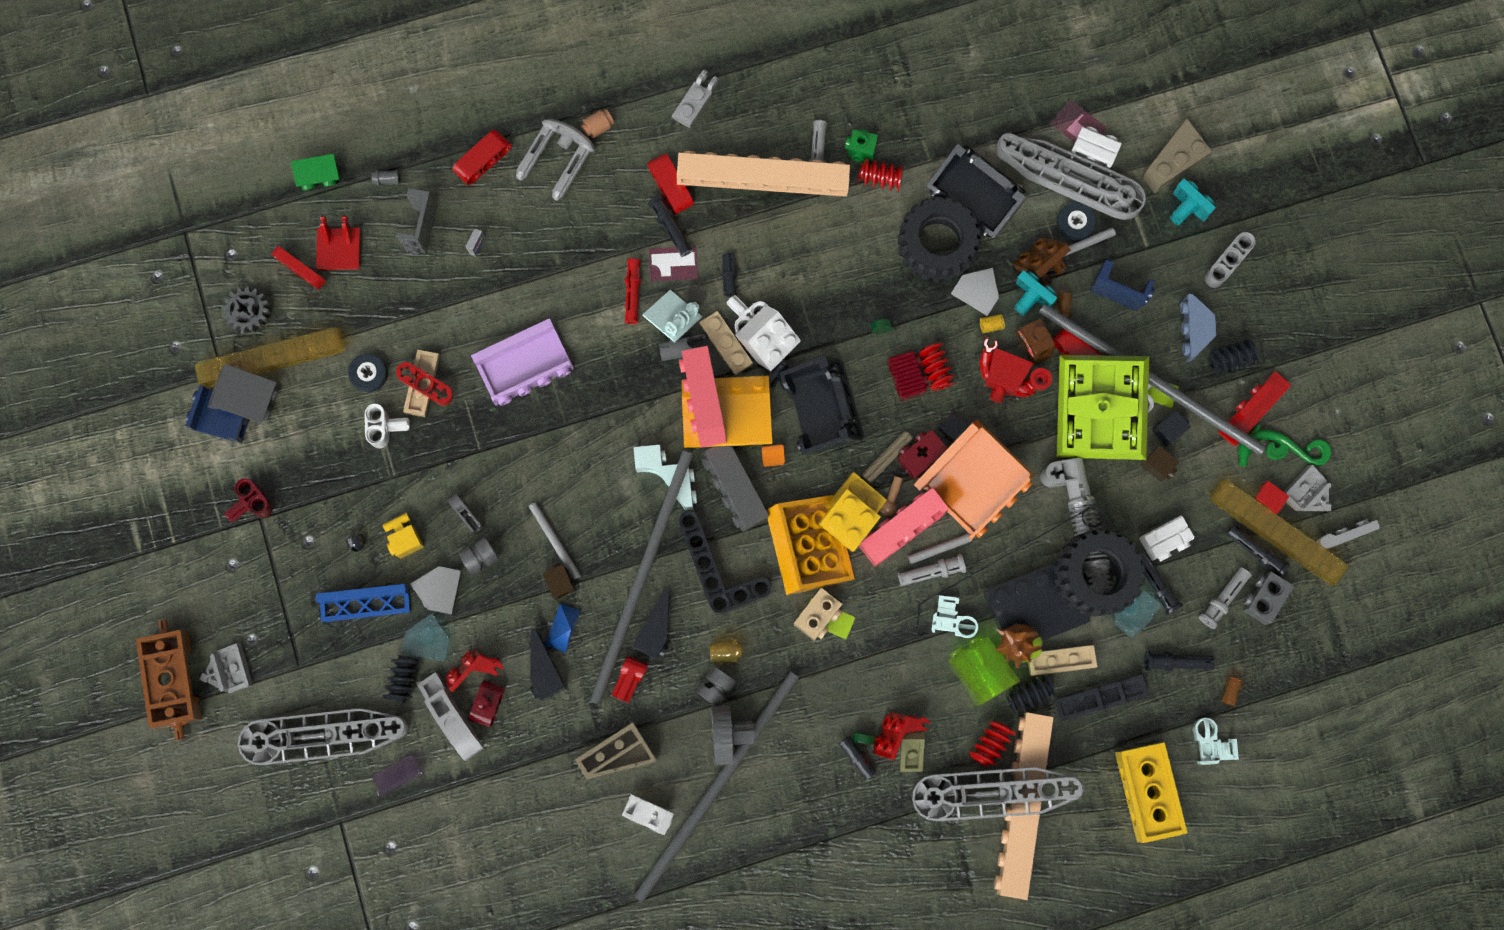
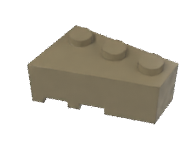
(1177, 158)
(617, 753)

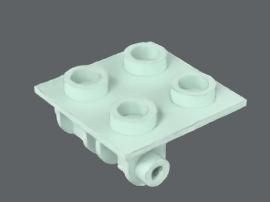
(673, 315)

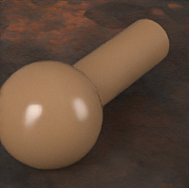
(890, 508)

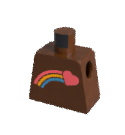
(1035, 340)

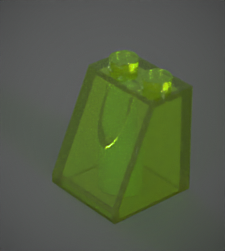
(982, 670)

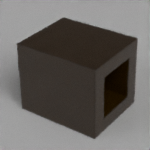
(1160, 464)
(558, 581)

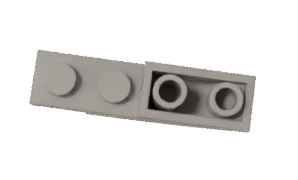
(450, 717)

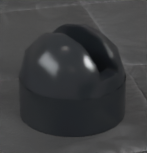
(356, 543)

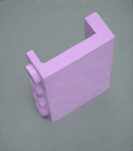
(522, 362)

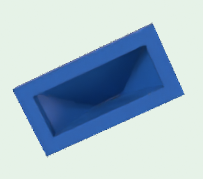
(563, 628)

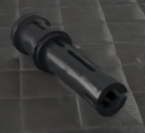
(666, 217)
(1266, 557)
(1162, 591)
(1168, 661)

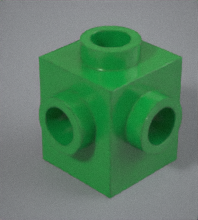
(861, 145)

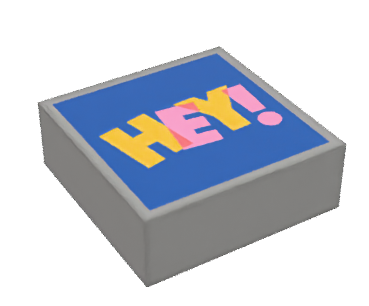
(475, 242)

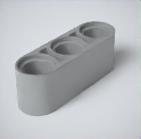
(1234, 251)

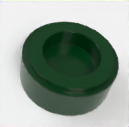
(881, 326)
(863, 738)

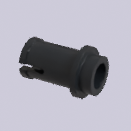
(774, 375)

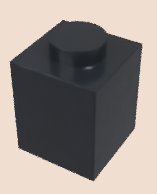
(1172, 428)

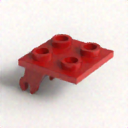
(337, 247)
(471, 662)
(893, 731)

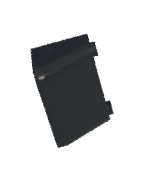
(980, 187)
(822, 404)

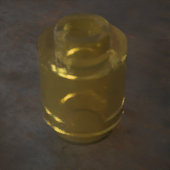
(725, 651)

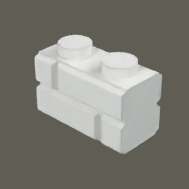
(1096, 147)
(1167, 538)

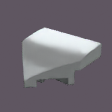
(978, 290)
(1309, 491)
(438, 589)
(228, 669)

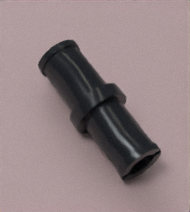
(857, 758)

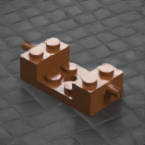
(171, 703)

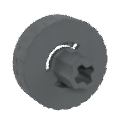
(726, 735)

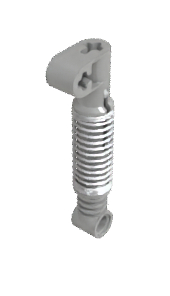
(1081, 498)

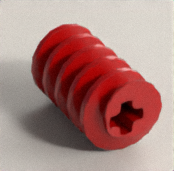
(880, 174)
(935, 367)
(992, 744)

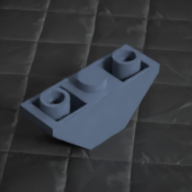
(1198, 326)

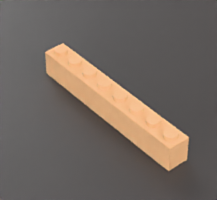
(763, 174)
(1021, 831)

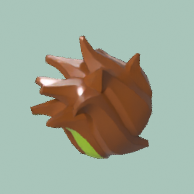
(1020, 643)

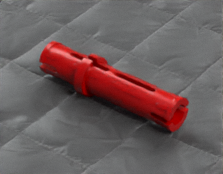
(632, 291)

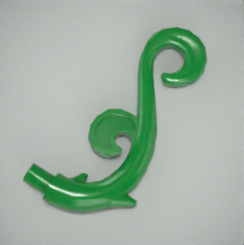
(1284, 444)

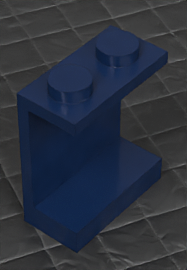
(1118, 292)
(212, 421)

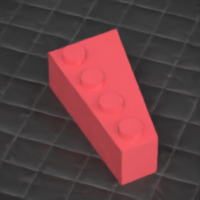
(703, 395)
(903, 527)

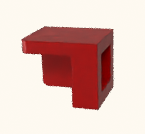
(1271, 497)

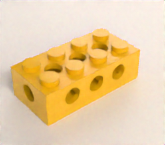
(1165, 796)

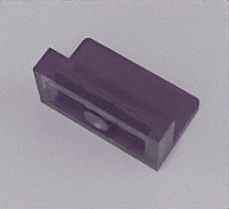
(397, 775)

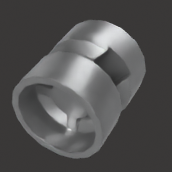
(478, 556)
(716, 687)

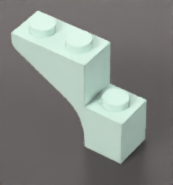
(651, 459)

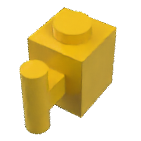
(404, 540)

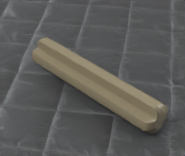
(887, 457)

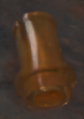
(1064, 304)
(1232, 691)

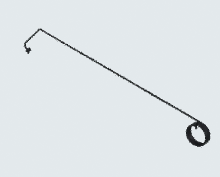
(1091, 526)

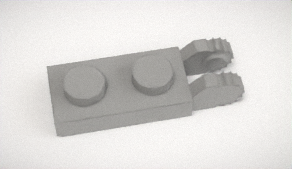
(695, 100)
(1344, 535)

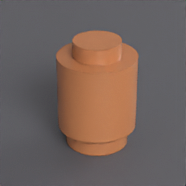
(597, 123)

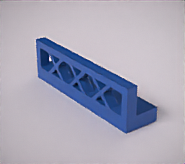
(363, 594)

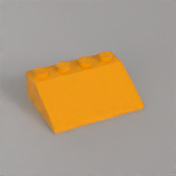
(743, 409)
(805, 550)

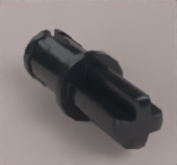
(729, 274)

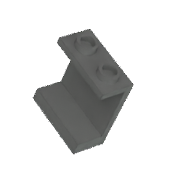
(422, 202)
(242, 394)

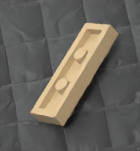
(726, 343)
(415, 402)
(1063, 660)

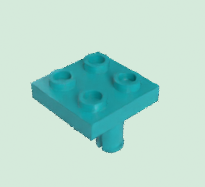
(1192, 202)
(1033, 293)

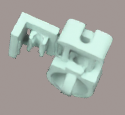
(946, 619)
(1210, 750)

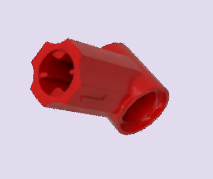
(631, 674)

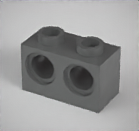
(1271, 601)

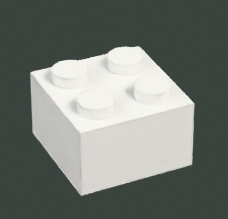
(768, 337)

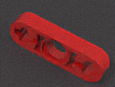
(298, 267)
(414, 371)

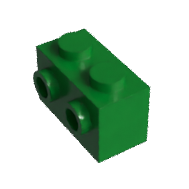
(315, 170)

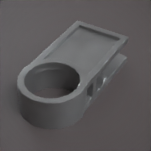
(465, 514)

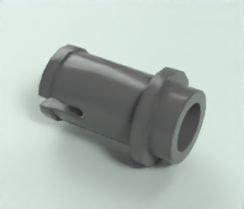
(385, 177)

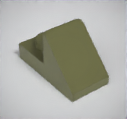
(912, 752)

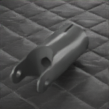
(672, 350)

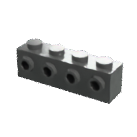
(735, 487)

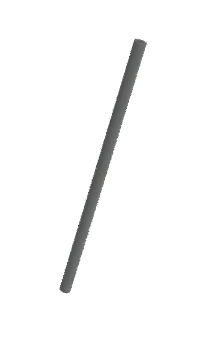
(1155, 381)
(641, 577)
(714, 790)

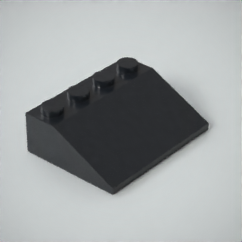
(1034, 602)

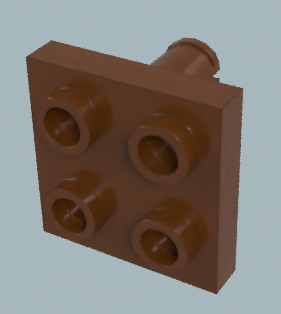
(1042, 257)

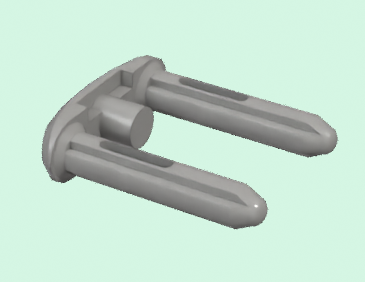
(568, 135)

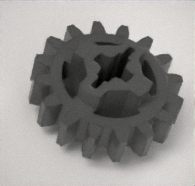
(253, 304)

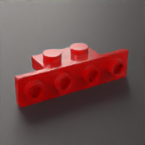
(1253, 409)

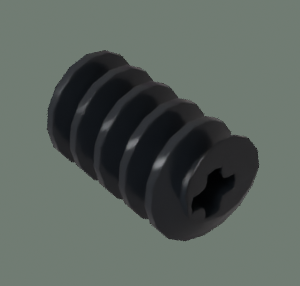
(1232, 356)
(401, 679)
(1030, 693)

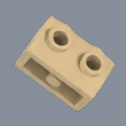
(818, 615)

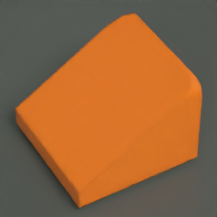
(773, 455)

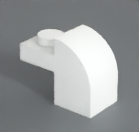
(648, 814)

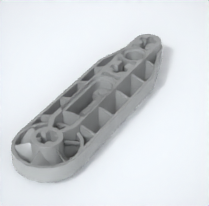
(1072, 175)
(334, 734)
(1009, 794)

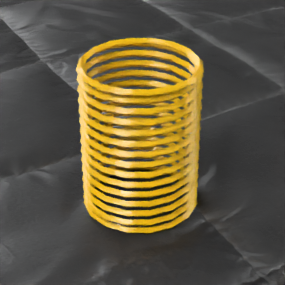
(992, 324)

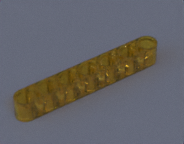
(274, 355)
(1279, 532)

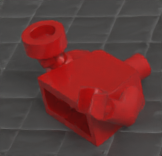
(1006, 374)

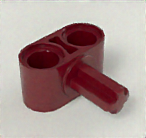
(249, 501)
(486, 703)

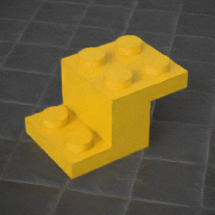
(852, 512)

